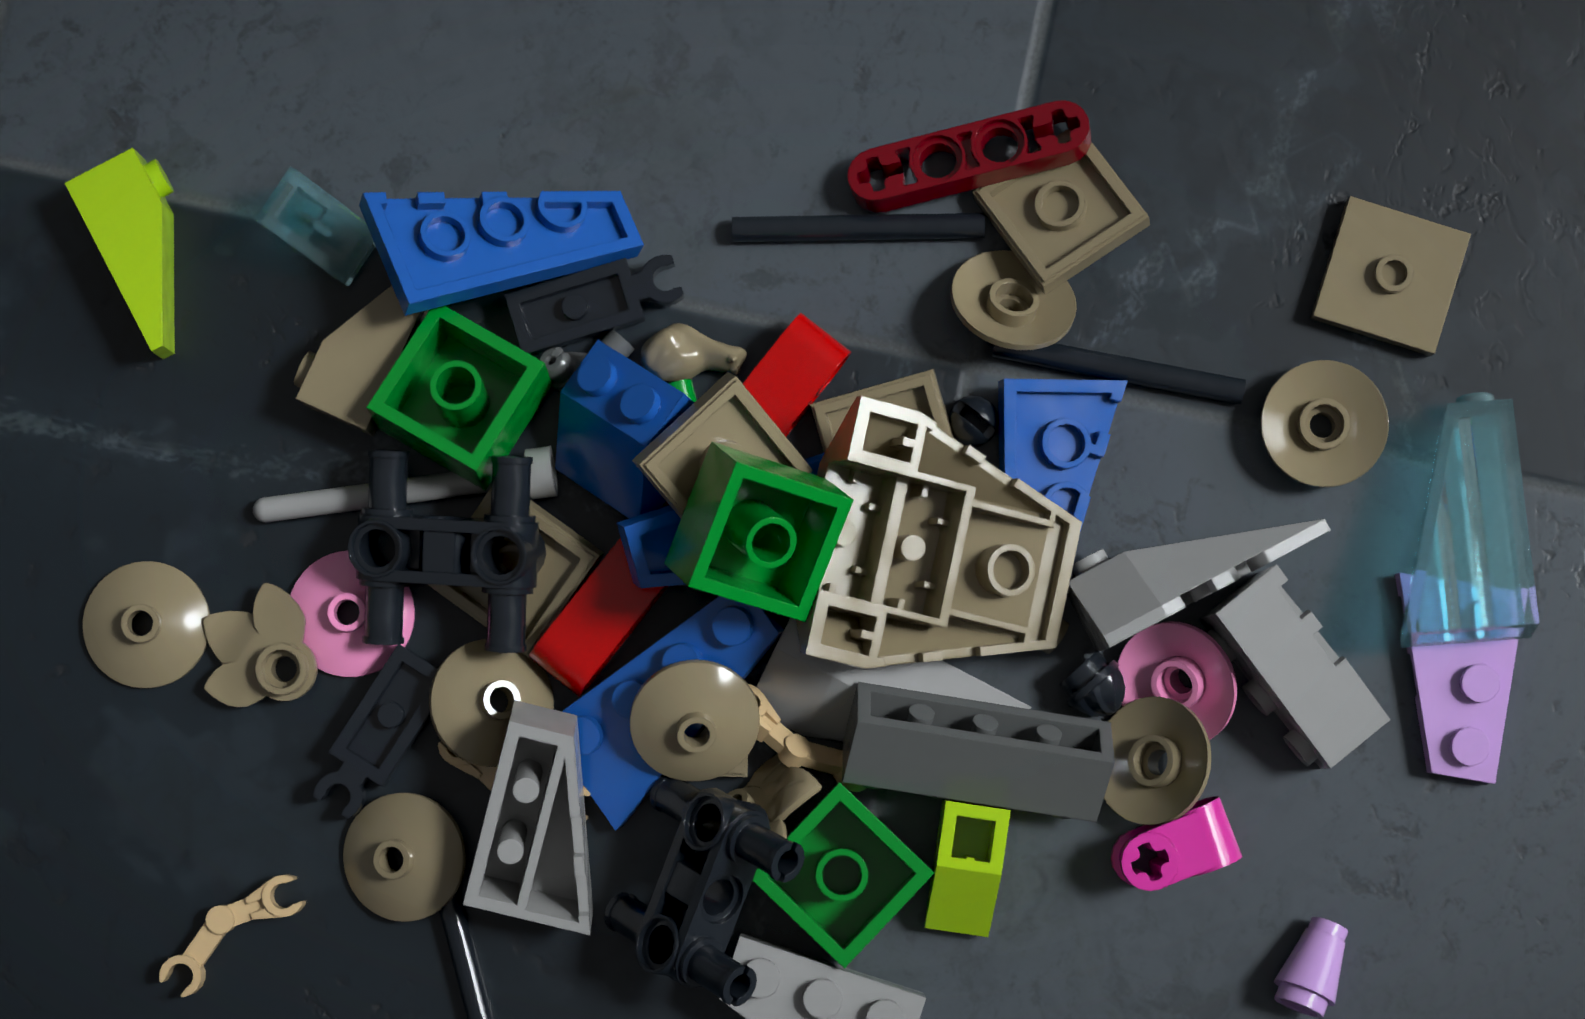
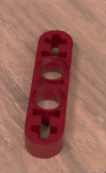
(967, 146)

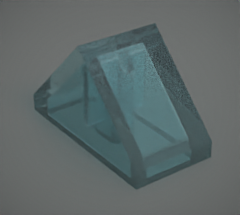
(316, 227)

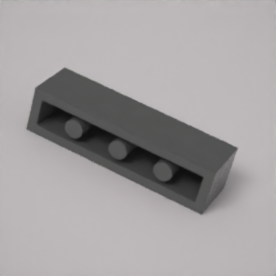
(977, 752)

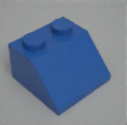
(606, 420)

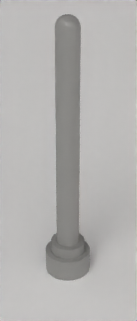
(419, 489)

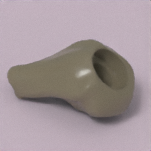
(684, 352)

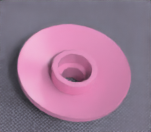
(336, 645)
(1152, 668)

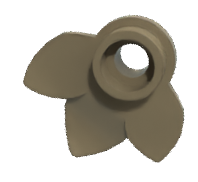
(254, 644)
(778, 791)

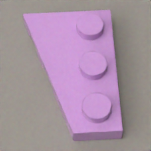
(1461, 702)

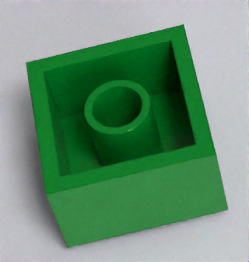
(460, 394)
(758, 532)
(850, 876)

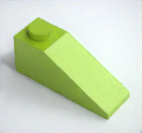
(135, 235)

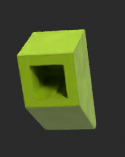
(967, 868)

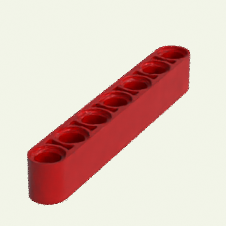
(608, 602)

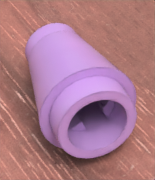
(1313, 969)

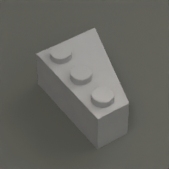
(1294, 671)
(534, 828)
(812, 988)

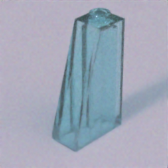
(1473, 543)

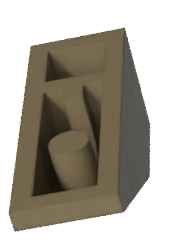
(356, 361)

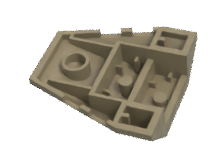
(934, 550)

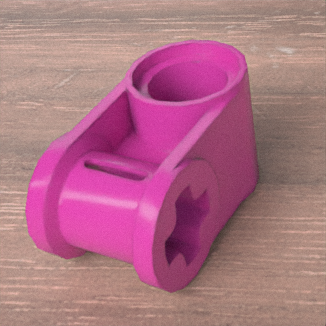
(1185, 847)

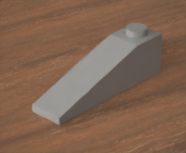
(1152, 583)
(818, 694)

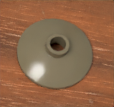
(1006, 306)
(1350, 404)
(177, 629)
(462, 694)
(689, 695)
(1140, 737)
(430, 850)

